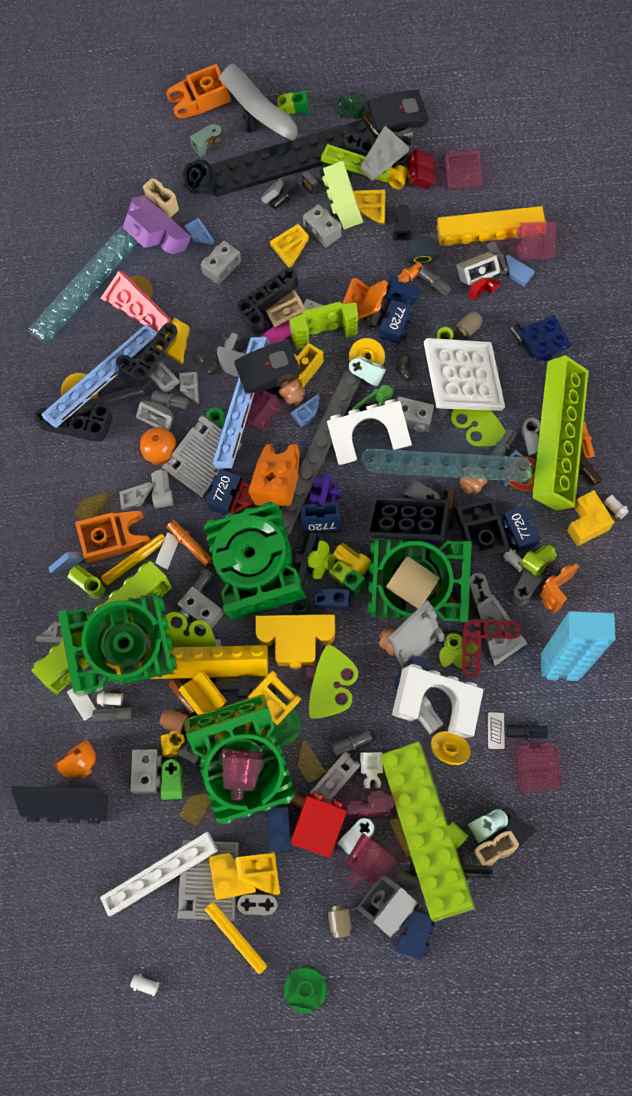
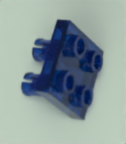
(545, 338)

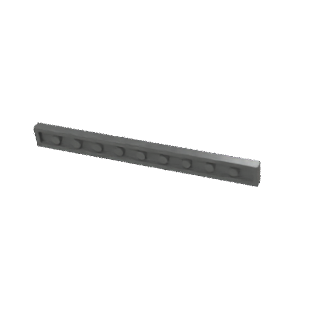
(319, 449)

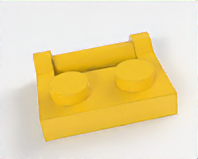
(276, 707)

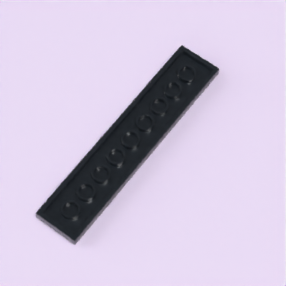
(281, 159)

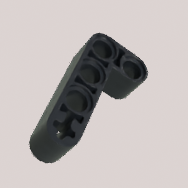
(362, 146)
(290, 282)
(151, 353)
(73, 421)

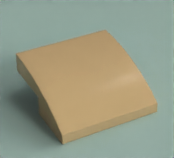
(285, 309)
(412, 582)

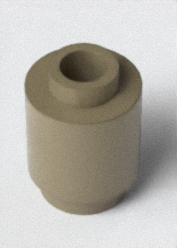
(469, 324)
(339, 921)

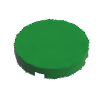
(288, 728)
(305, 989)

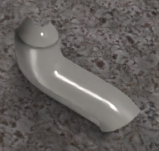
(256, 103)

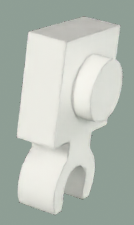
(371, 765)

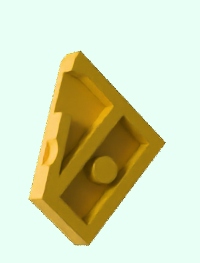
(290, 244)

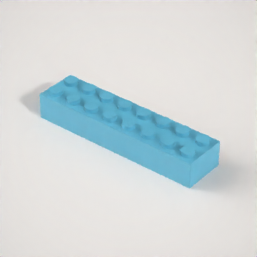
(577, 645)

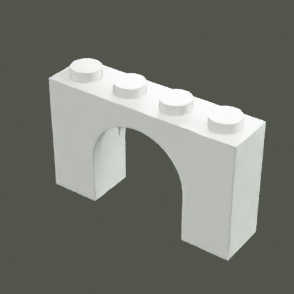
(389, 414)
(464, 698)

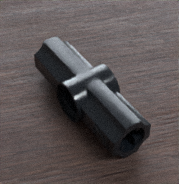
(301, 564)
(240, 686)

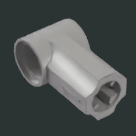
(531, 437)
(161, 493)
(428, 717)

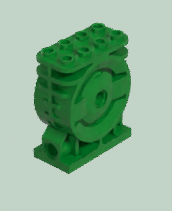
(390, 551)
(264, 587)
(147, 612)
(238, 729)

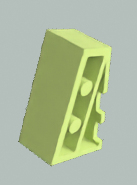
(342, 195)

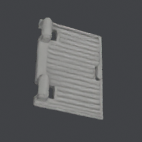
(196, 457)
(414, 634)
(198, 886)

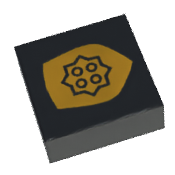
(309, 183)

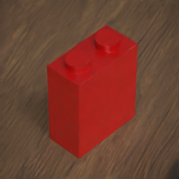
(319, 824)

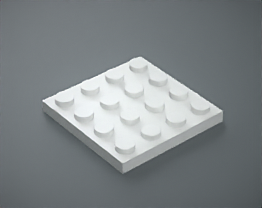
(464, 374)

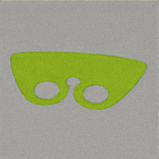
(487, 425)
(193, 640)
(323, 693)

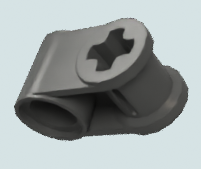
(419, 491)
(527, 585)

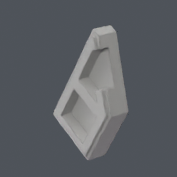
(273, 191)
(189, 386)
(134, 496)
(51, 635)

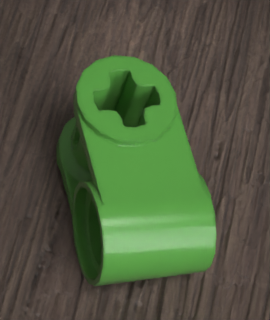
(171, 784)

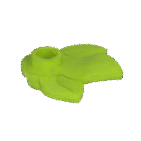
(321, 560)
(453, 654)

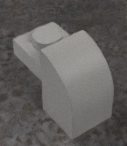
(229, 354)

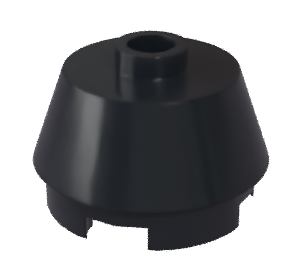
(199, 177)

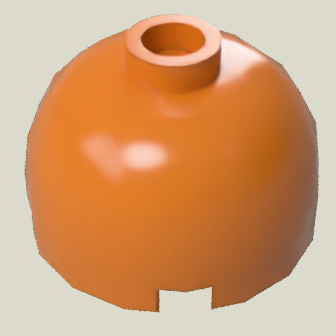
(157, 445)
(77, 761)

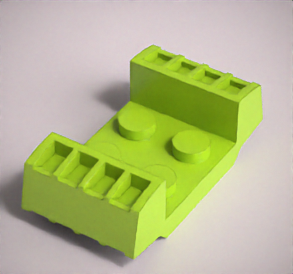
(324, 318)

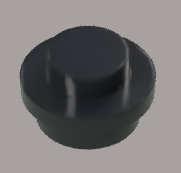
(301, 608)

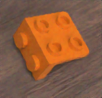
(366, 297)
(551, 595)

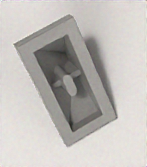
(155, 414)

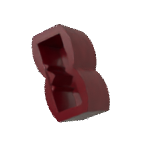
(421, 169)

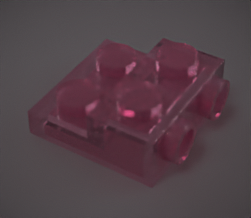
(463, 169)
(536, 240)
(262, 409)
(538, 768)
(377, 805)

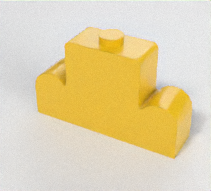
(295, 637)

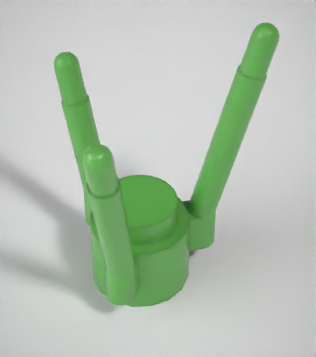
(382, 395)

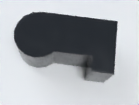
(403, 219)
(520, 832)

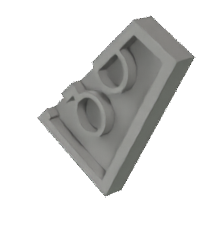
(383, 154)
(499, 648)

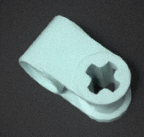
(370, 371)
(488, 824)
(349, 840)

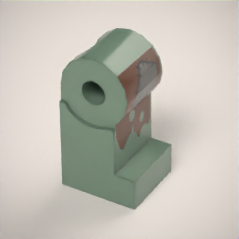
(206, 138)

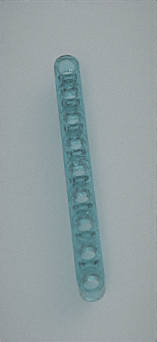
(82, 285)
(454, 468)

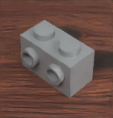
(322, 225)
(220, 262)
(478, 268)
(417, 414)
(200, 608)
(145, 771)

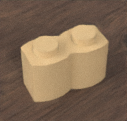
(161, 197)
(501, 847)

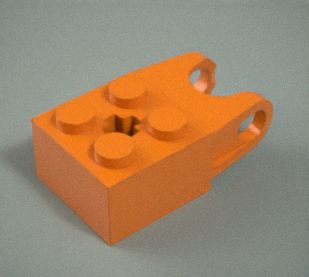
(199, 92)
(275, 476)
(115, 535)

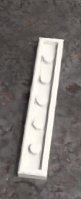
(158, 874)

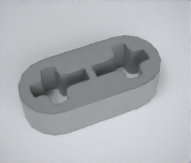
(484, 588)
(257, 899)

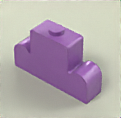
(153, 227)

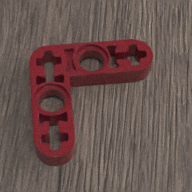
(476, 638)

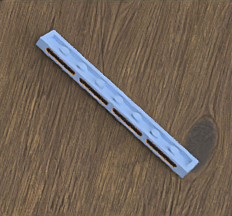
(97, 378)
(236, 417)

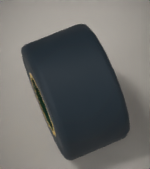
(422, 250)

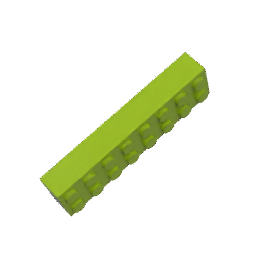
(560, 434)
(54, 668)
(427, 832)

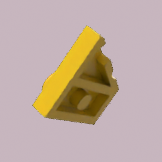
(371, 204)
(179, 347)
(259, 872)
(226, 878)

